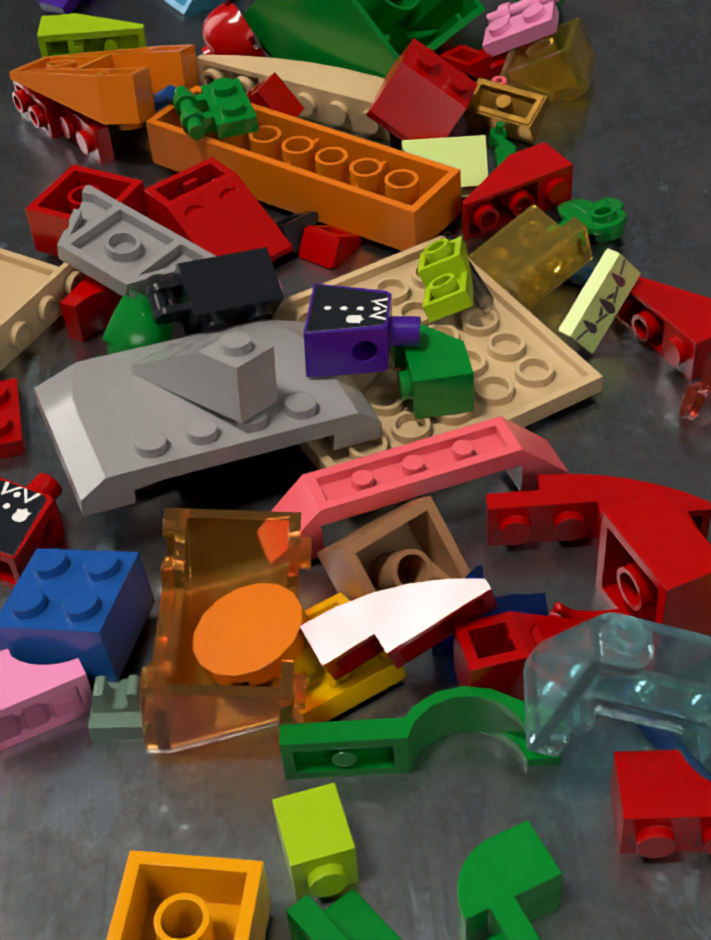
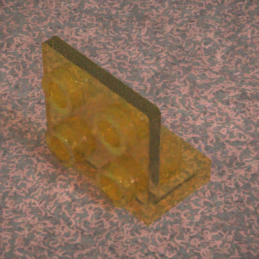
(534, 255)

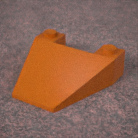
(111, 83)

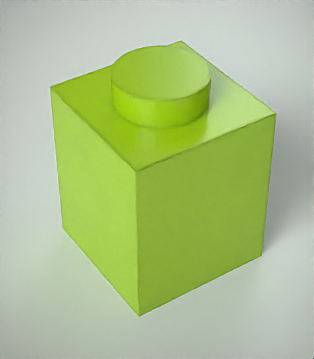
(316, 841)

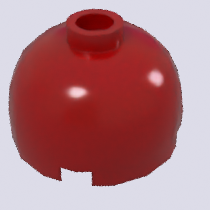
(228, 33)

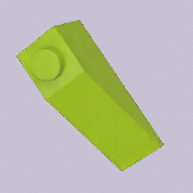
(87, 33)

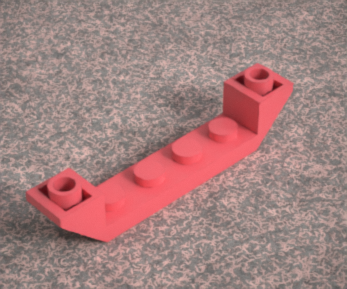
(418, 470)

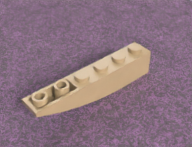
(326, 92)

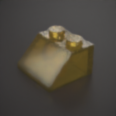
(553, 65)

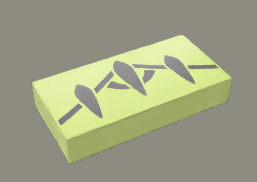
(599, 301)

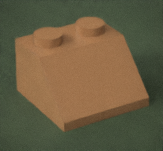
(393, 551)

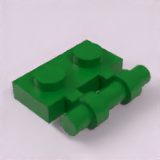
(218, 108)

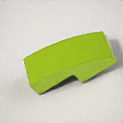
(446, 278)

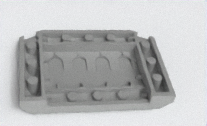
(129, 432)

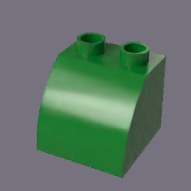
(355, 33)

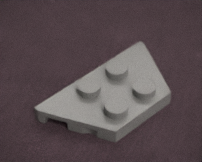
(122, 245)

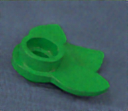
(602, 218)

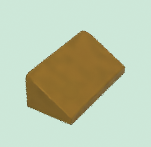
(515, 107)

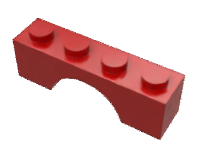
(659, 804)

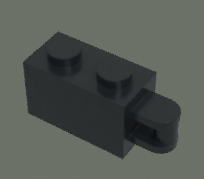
(218, 292)

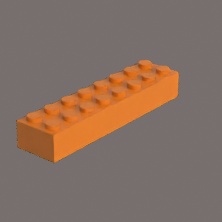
(322, 170)

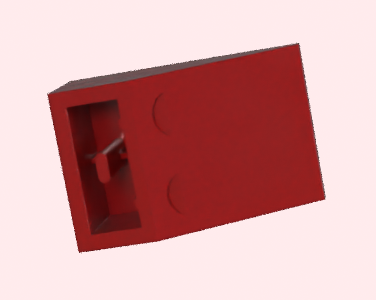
(214, 211)

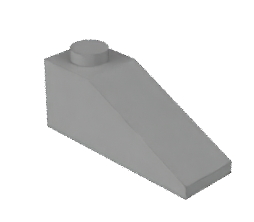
(217, 371)

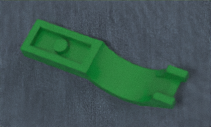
(394, 743)

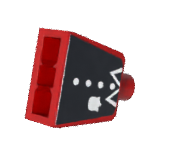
(27, 523)

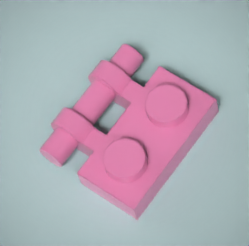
(519, 24)

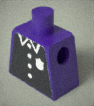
(353, 331)

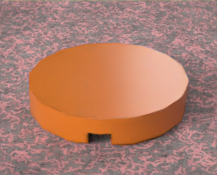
(250, 634)

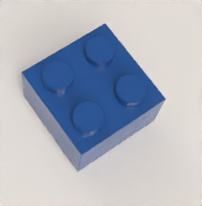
(78, 608)

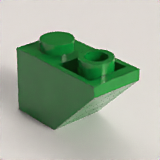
(435, 375)

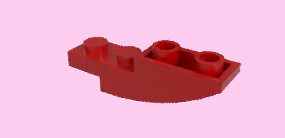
(61, 120)
(572, 507)

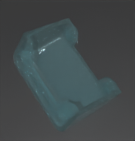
(619, 671)

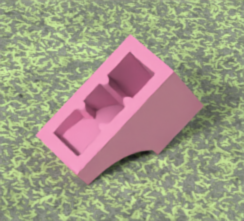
(39, 697)

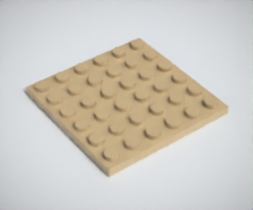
(515, 360)

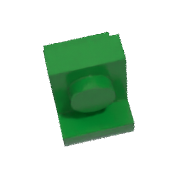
(507, 886)

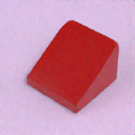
(327, 245)

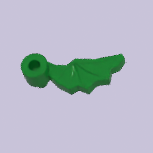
(499, 142)

